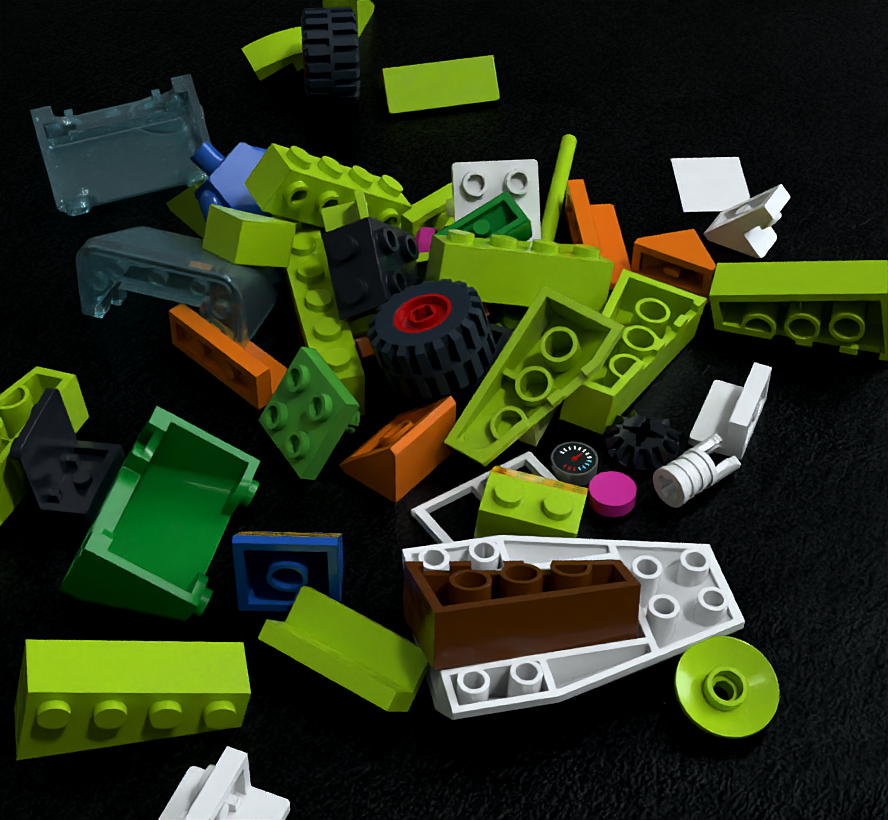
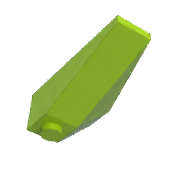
(539, 367)

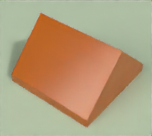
(404, 450)

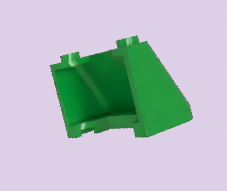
(162, 522)

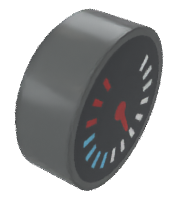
(574, 463)

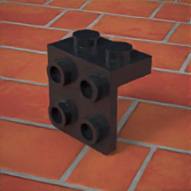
(369, 265)
(58, 473)

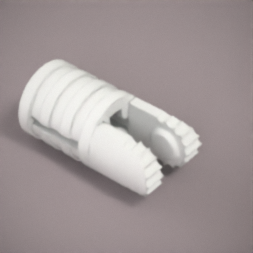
(692, 472)

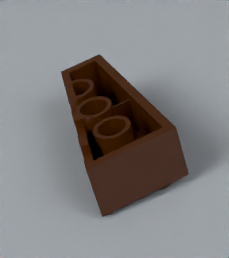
(518, 610)

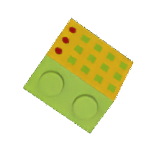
(529, 506)

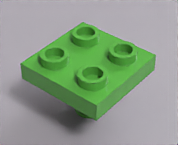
(309, 413)

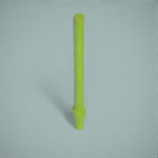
(558, 187)

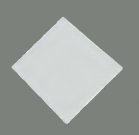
(710, 183)

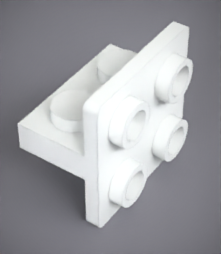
(483, 180)
(223, 794)

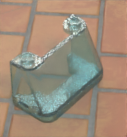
(122, 148)
(180, 271)

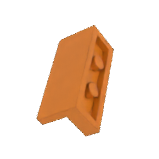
(595, 227)
(246, 371)

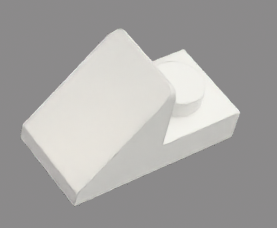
(749, 223)

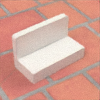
(732, 412)

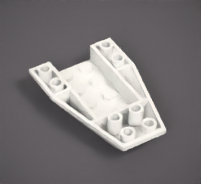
(679, 606)

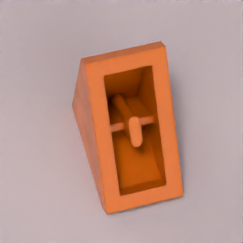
(675, 260)

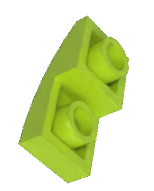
(275, 52)

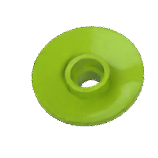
(737, 670)

